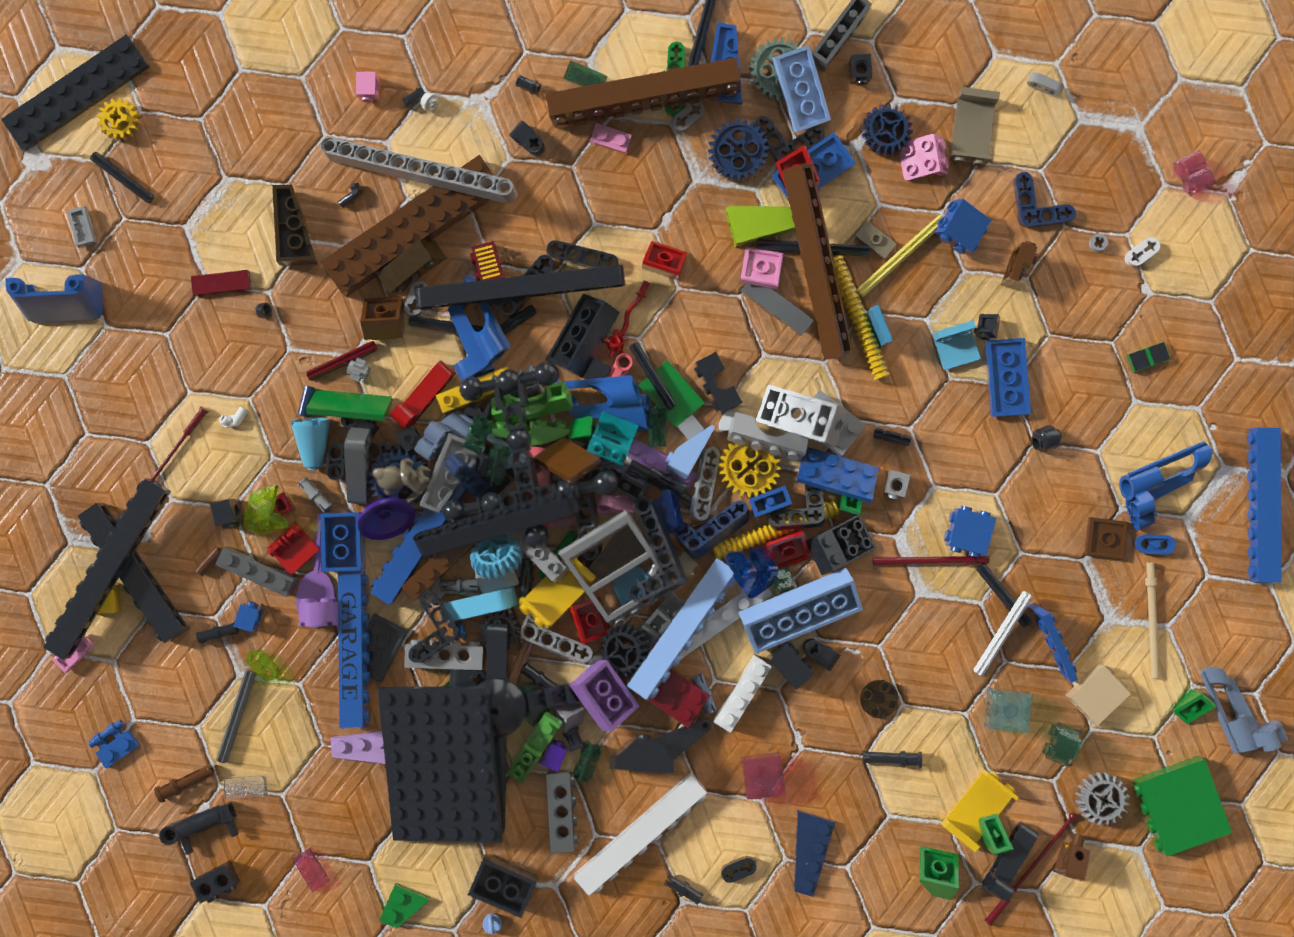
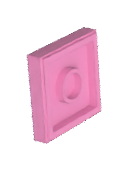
(761, 268)

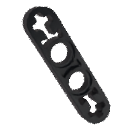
(583, 253)

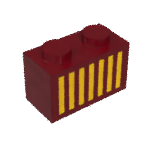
(487, 261)

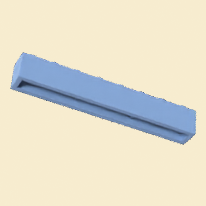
(681, 630)

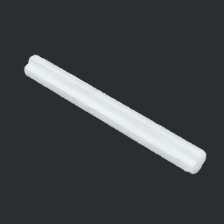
(1002, 633)

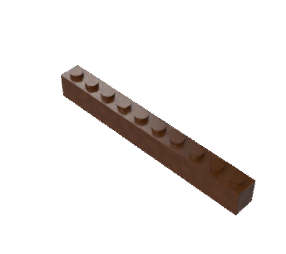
(818, 261)

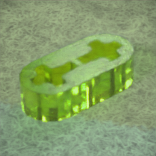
(259, 668)

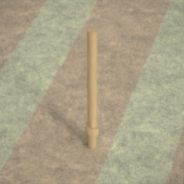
(1151, 582)

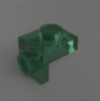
(783, 581)

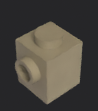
(688, 565)

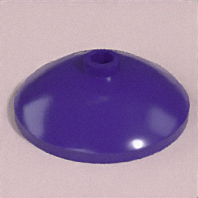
(386, 518)

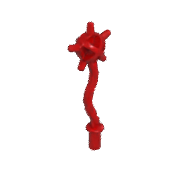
(616, 342)

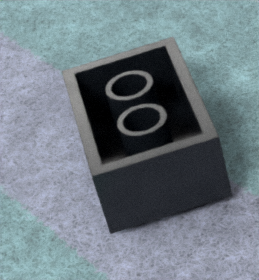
(503, 885)

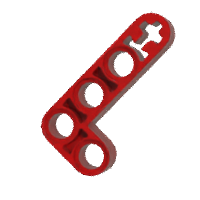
(423, 395)

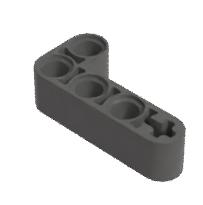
(357, 465)

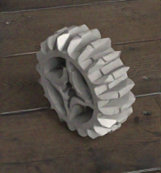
(1106, 791)

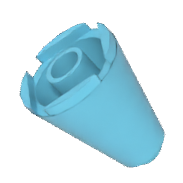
(311, 440)

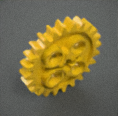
(761, 480)

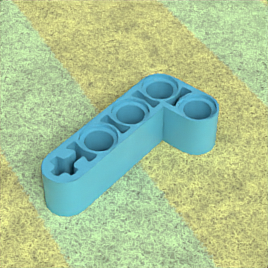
(481, 604)

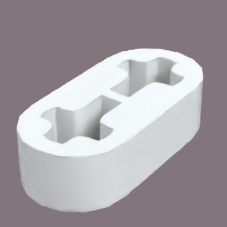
(1140, 249)

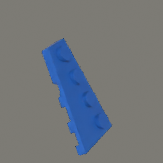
(725, 48)
(1046, 623)

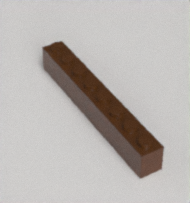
(443, 561)

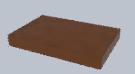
(567, 460)

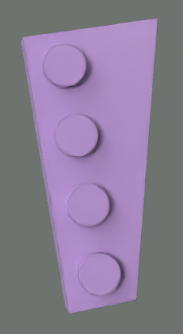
(359, 747)

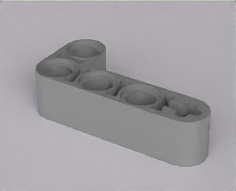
(557, 639)

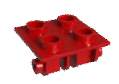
(293, 548)

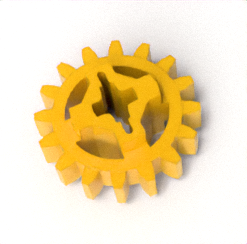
(120, 121)

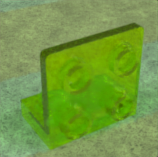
(259, 513)

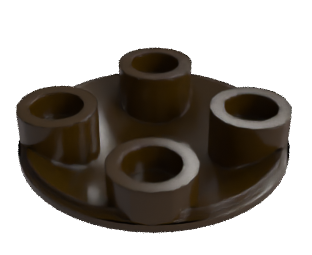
(879, 698)

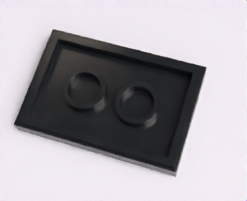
(383, 645)

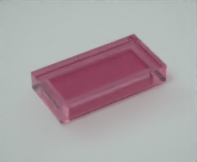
(311, 869)

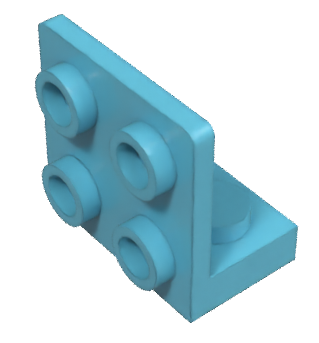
(956, 345)

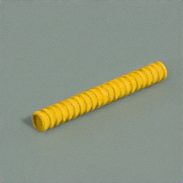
(859, 320)
(755, 537)

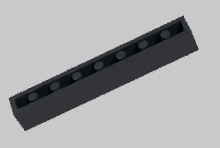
(137, 578)

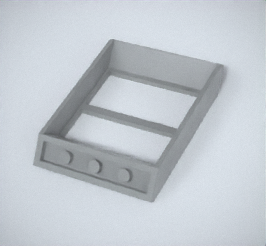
(593, 539)

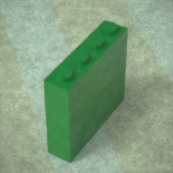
(1181, 806)

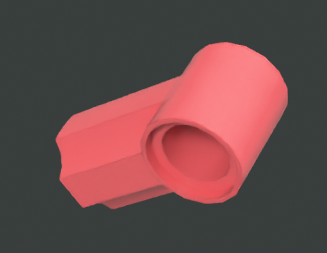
(616, 370)

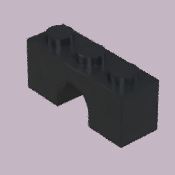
(723, 398)

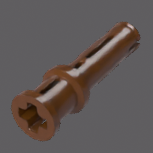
(176, 786)

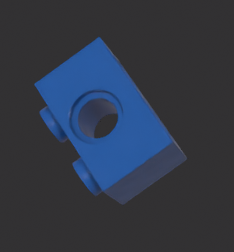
(770, 502)

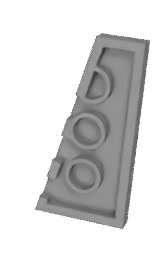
(442, 481)

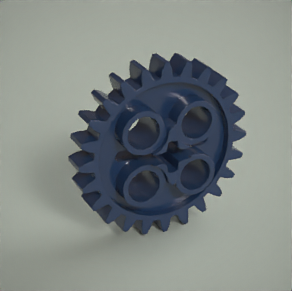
(750, 138)
(387, 461)

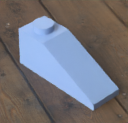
(686, 455)

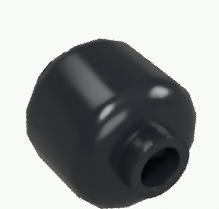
(1046, 438)

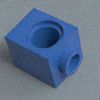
(248, 616)

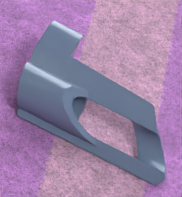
(458, 425)
(1243, 732)

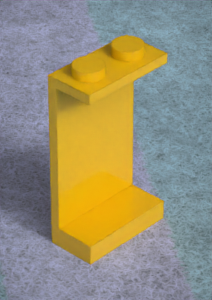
(551, 599)
(981, 800)

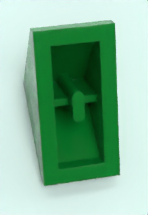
(582, 429)
(850, 505)
(1193, 706)
(994, 835)

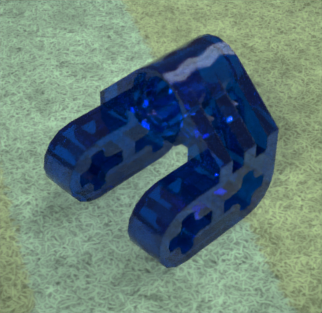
(753, 582)

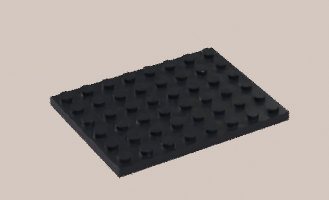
(441, 764)

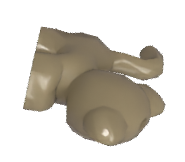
(394, 479)

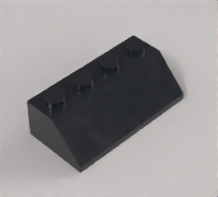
(583, 335)

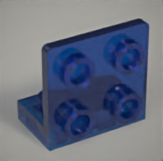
(669, 510)

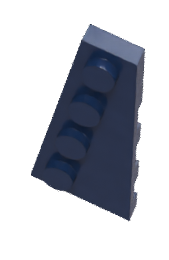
(811, 847)

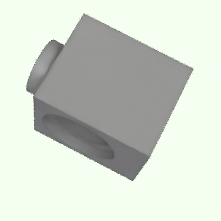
(902, 478)

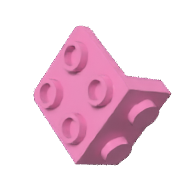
(924, 157)

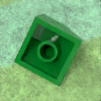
(939, 872)

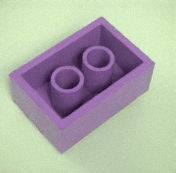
(604, 695)

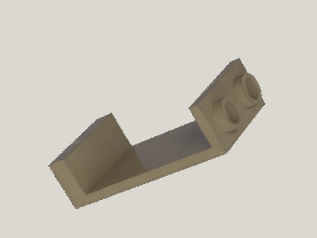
(973, 126)

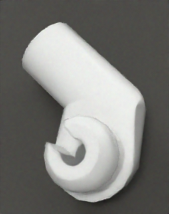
(233, 420)

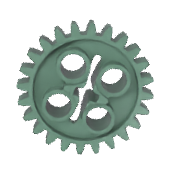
(769, 84)

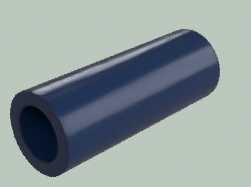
(305, 399)

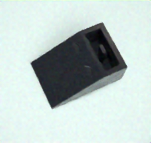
(840, 545)

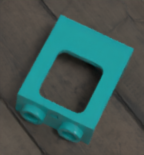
(616, 430)

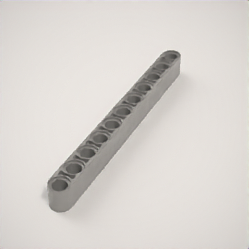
(427, 168)

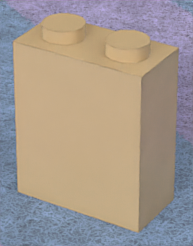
(1098, 694)

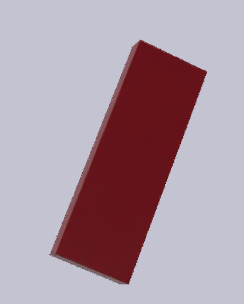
(221, 282)

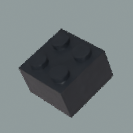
(790, 665)

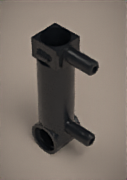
(199, 823)

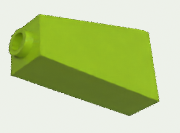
(758, 222)

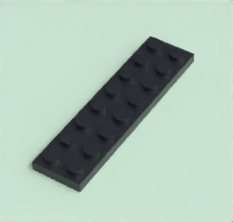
(75, 93)

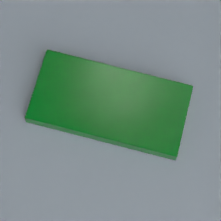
(349, 405)

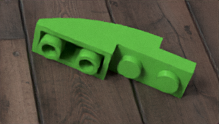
(539, 429)
(534, 747)

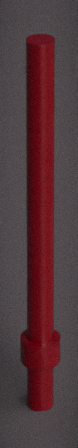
(967, 560)

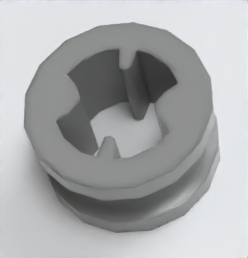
(1100, 236)

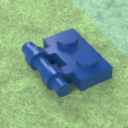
(118, 748)

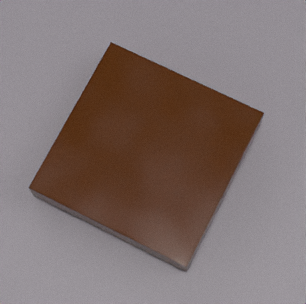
(1106, 538)

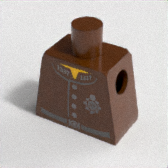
(1073, 859)

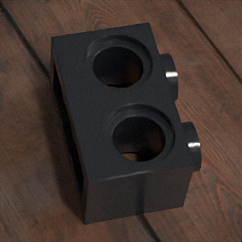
(214, 880)

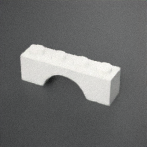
(742, 694)

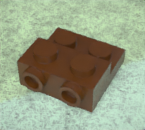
(1021, 258)

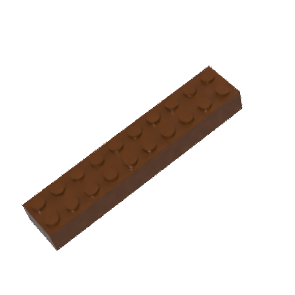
(644, 93)
(418, 219)

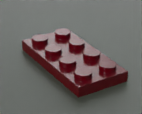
(679, 698)

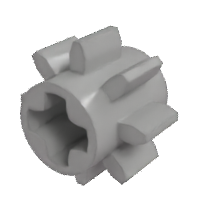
(358, 370)

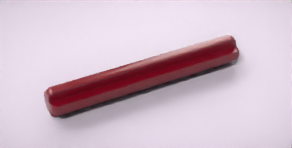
(341, 360)

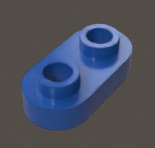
(1154, 544)

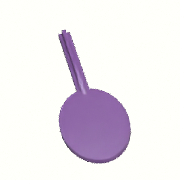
(315, 583)

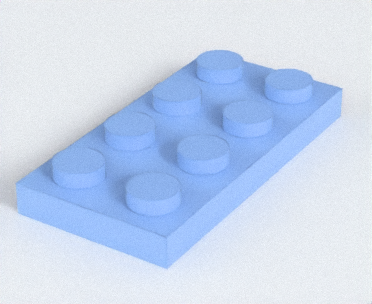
(801, 88)

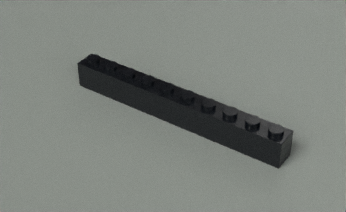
(106, 569)

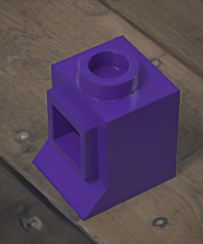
(554, 755)

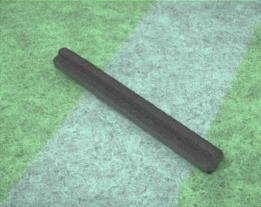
(236, 716)

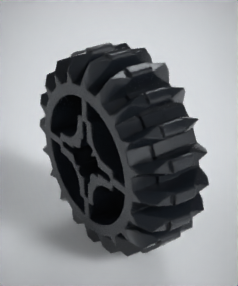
(618, 633)

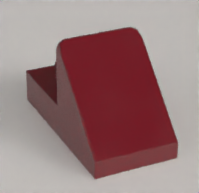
(283, 504)

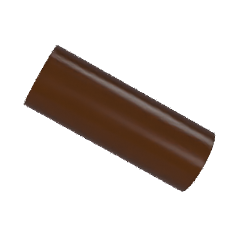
(207, 563)

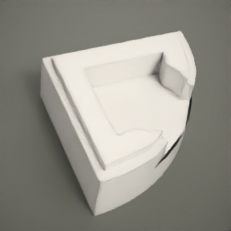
(724, 423)

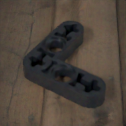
(783, 147)
(811, 510)
(440, 633)

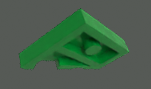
(402, 905)

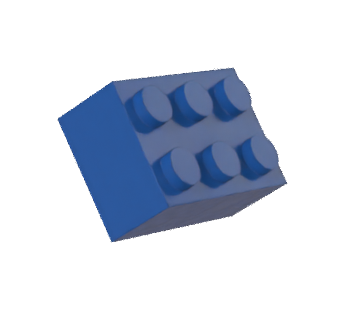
(342, 543)

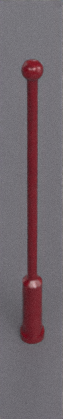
(187, 432)
(1001, 905)

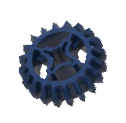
(899, 120)

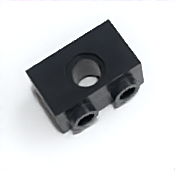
(227, 513)

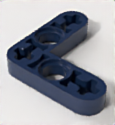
(1032, 209)

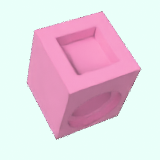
(367, 86)

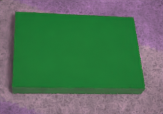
(683, 394)

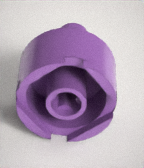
(318, 613)

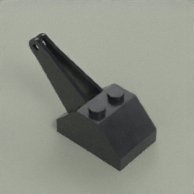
(658, 753)

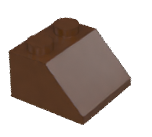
(382, 318)

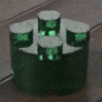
(1063, 744)

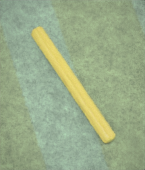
(899, 257)

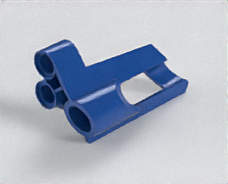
(481, 347)
(621, 400)
(1147, 483)

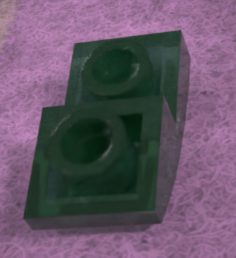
(583, 75)
(477, 434)

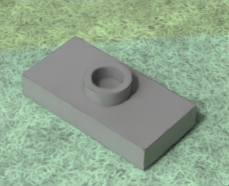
(82, 227)

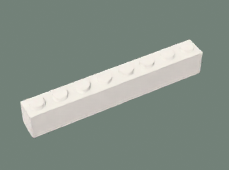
(640, 833)

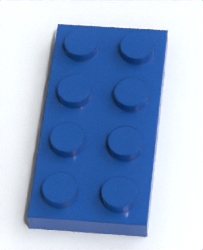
(829, 160)
(1007, 377)
(838, 475)

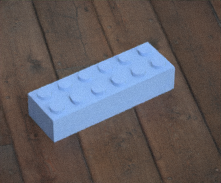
(801, 610)

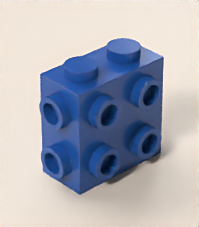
(962, 226)
(969, 531)

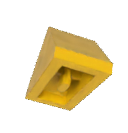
(112, 603)

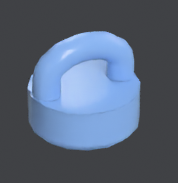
(492, 923)

